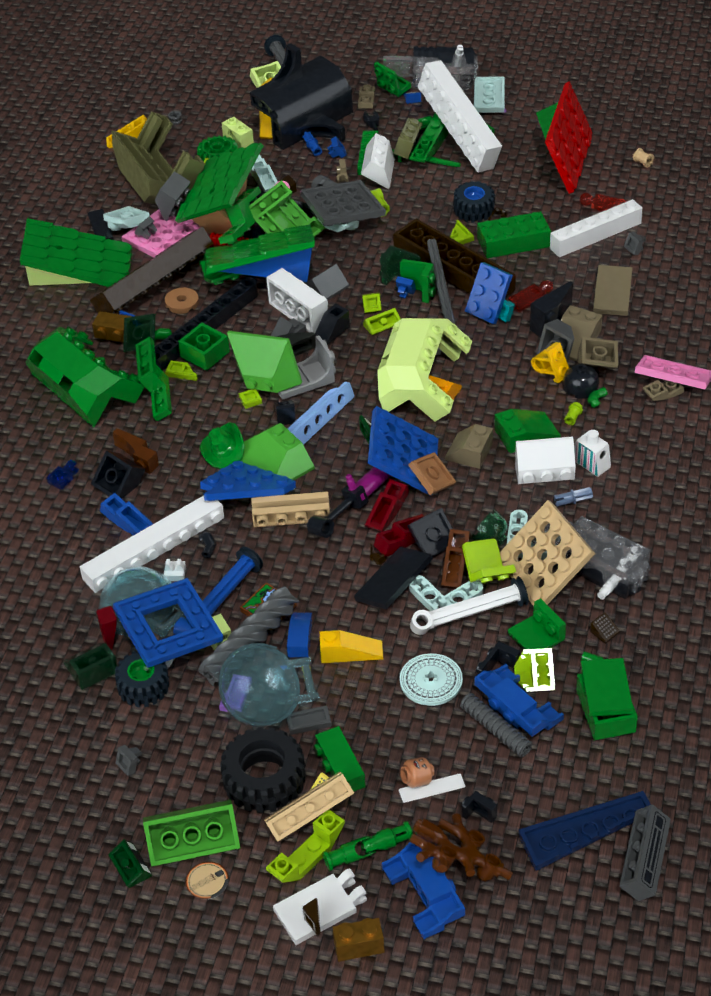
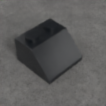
(117, 474)

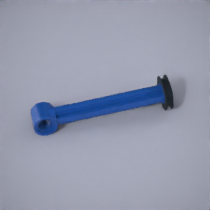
(247, 561)

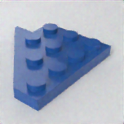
(244, 481)

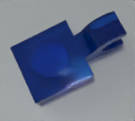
(62, 476)

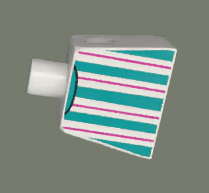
(592, 453)

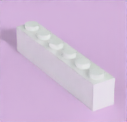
(595, 228)

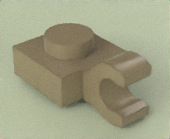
(341, 171)

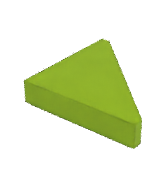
(461, 233)

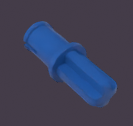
(312, 143)

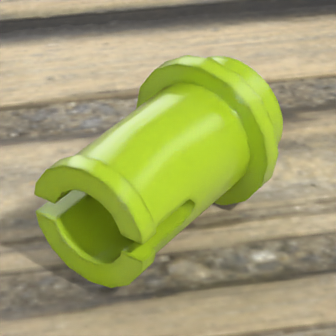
(575, 410)

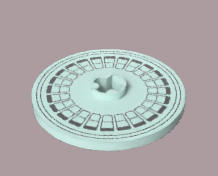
(445, 684)

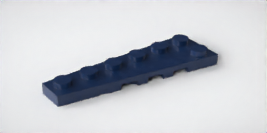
(568, 833)

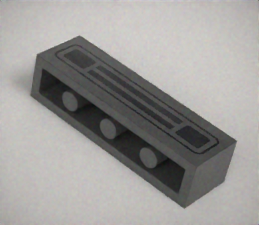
(645, 853)

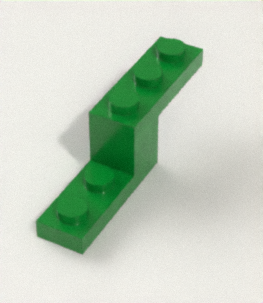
(240, 216)
(153, 379)

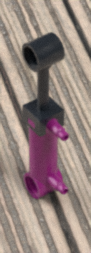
(354, 495)

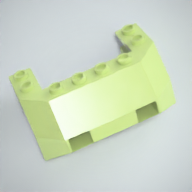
(409, 360)

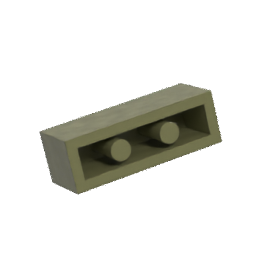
(407, 138)

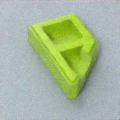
(180, 370)

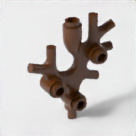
(446, 852)

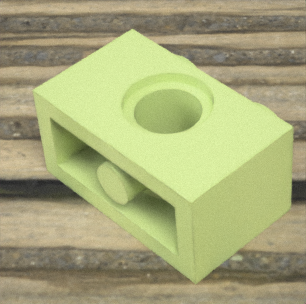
(238, 131)

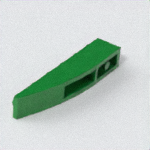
(430, 140)

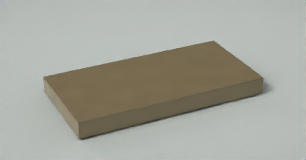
(612, 290)

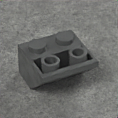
(172, 195)

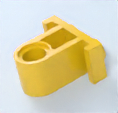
(551, 362)

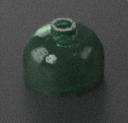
(492, 527)

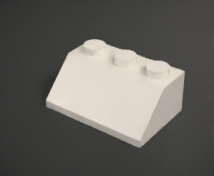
(378, 161)
(545, 460)

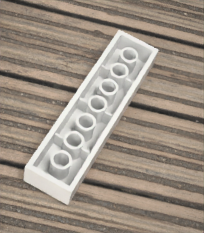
(459, 116)

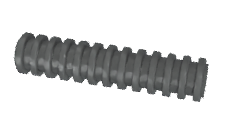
(496, 725)

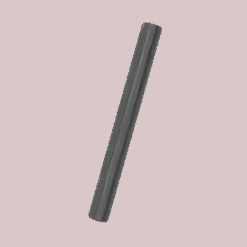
(440, 280)

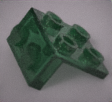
(391, 261)

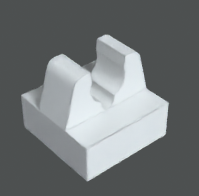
(175, 570)

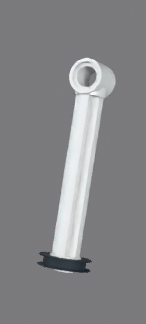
(471, 606)

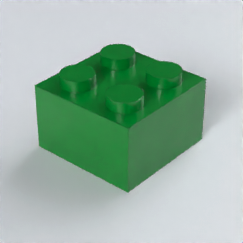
(204, 346)

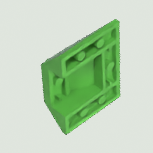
(279, 211)
(265, 361)
(278, 452)

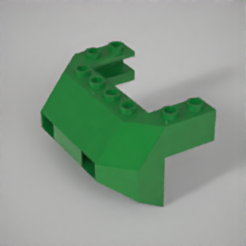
(92, 383)

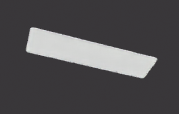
(435, 787)

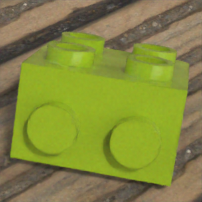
(485, 562)

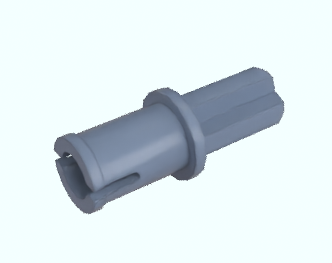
(573, 496)

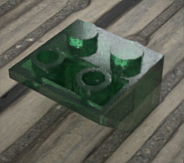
(91, 665)

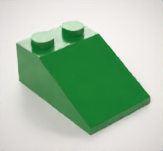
(523, 425)

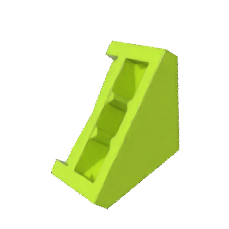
(536, 670)

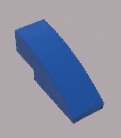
(124, 514)
(299, 635)

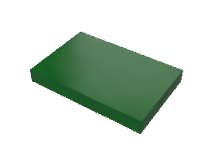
(606, 687)

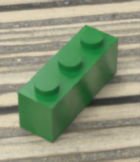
(338, 757)

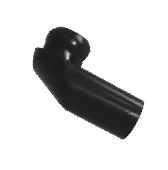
(209, 542)

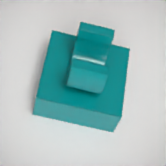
(506, 311)

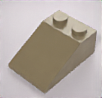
(583, 324)

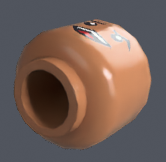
(417, 772)

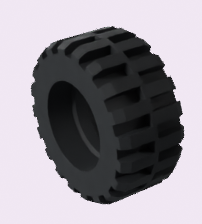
(258, 747)

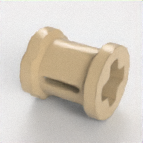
(642, 157)

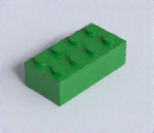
(513, 234)

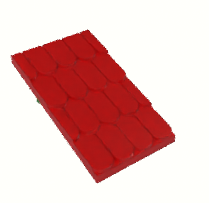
(566, 135)

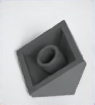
(329, 282)

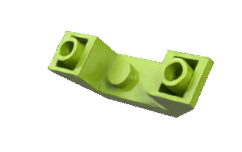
(303, 859)

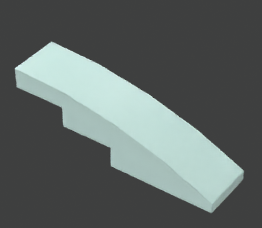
(263, 174)

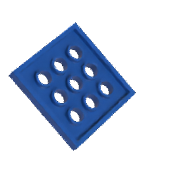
(416, 445)

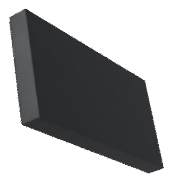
(393, 577)

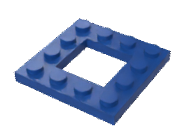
(153, 652)

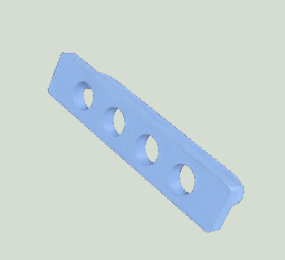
(320, 408)

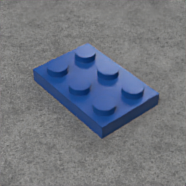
(488, 293)

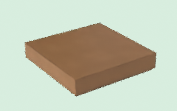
(432, 473)

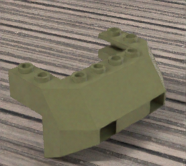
(145, 165)

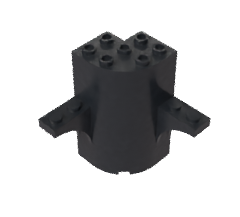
(304, 99)

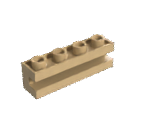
(288, 508)
(309, 806)

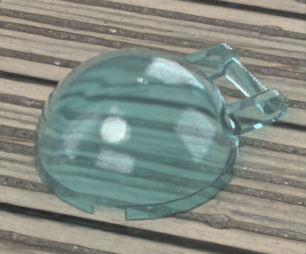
(133, 582)
(262, 685)

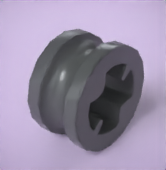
(175, 117)

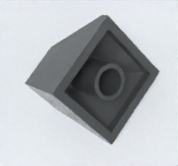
(557, 332)

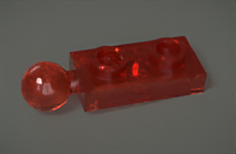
(600, 202)
(526, 296)

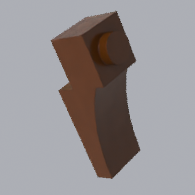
(137, 449)
(454, 559)

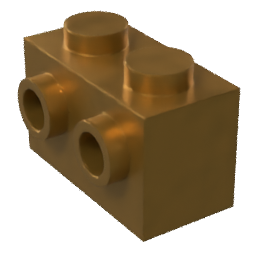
(109, 326)
(358, 939)

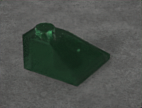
(138, 329)

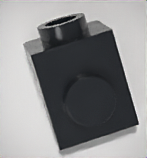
(481, 805)

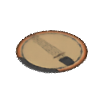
(207, 880)

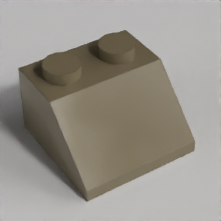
(598, 353)
(471, 446)

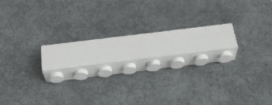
(152, 541)

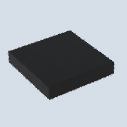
(431, 532)

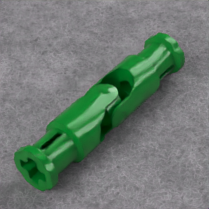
(383, 839)

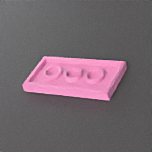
(674, 372)

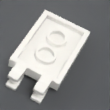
(332, 902)

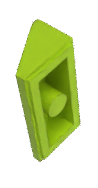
(381, 321)

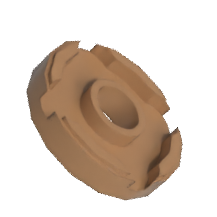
(174, 298)

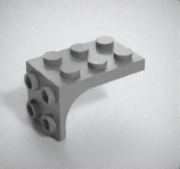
(314, 371)

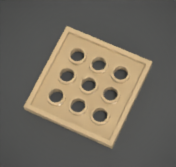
(555, 554)

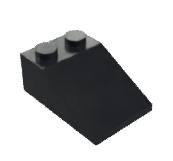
(550, 307)

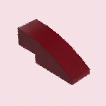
(387, 505)
(399, 536)

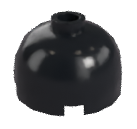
(580, 380)

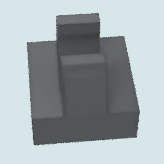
(144, 227)
(634, 243)
(128, 759)

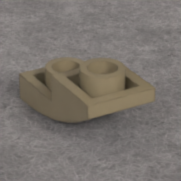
(366, 96)
(664, 390)

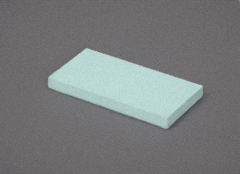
(489, 94)

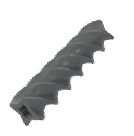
(252, 630)

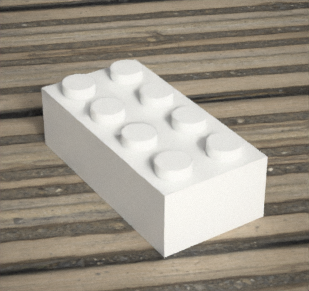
(296, 299)

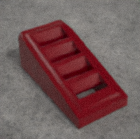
(107, 623)

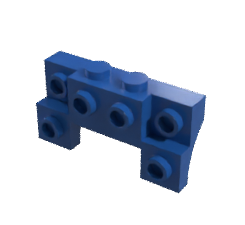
(514, 702)
(432, 887)

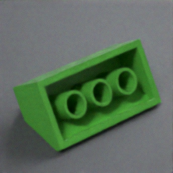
(191, 832)

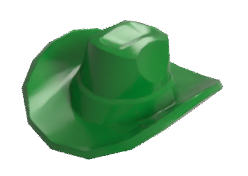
(223, 446)

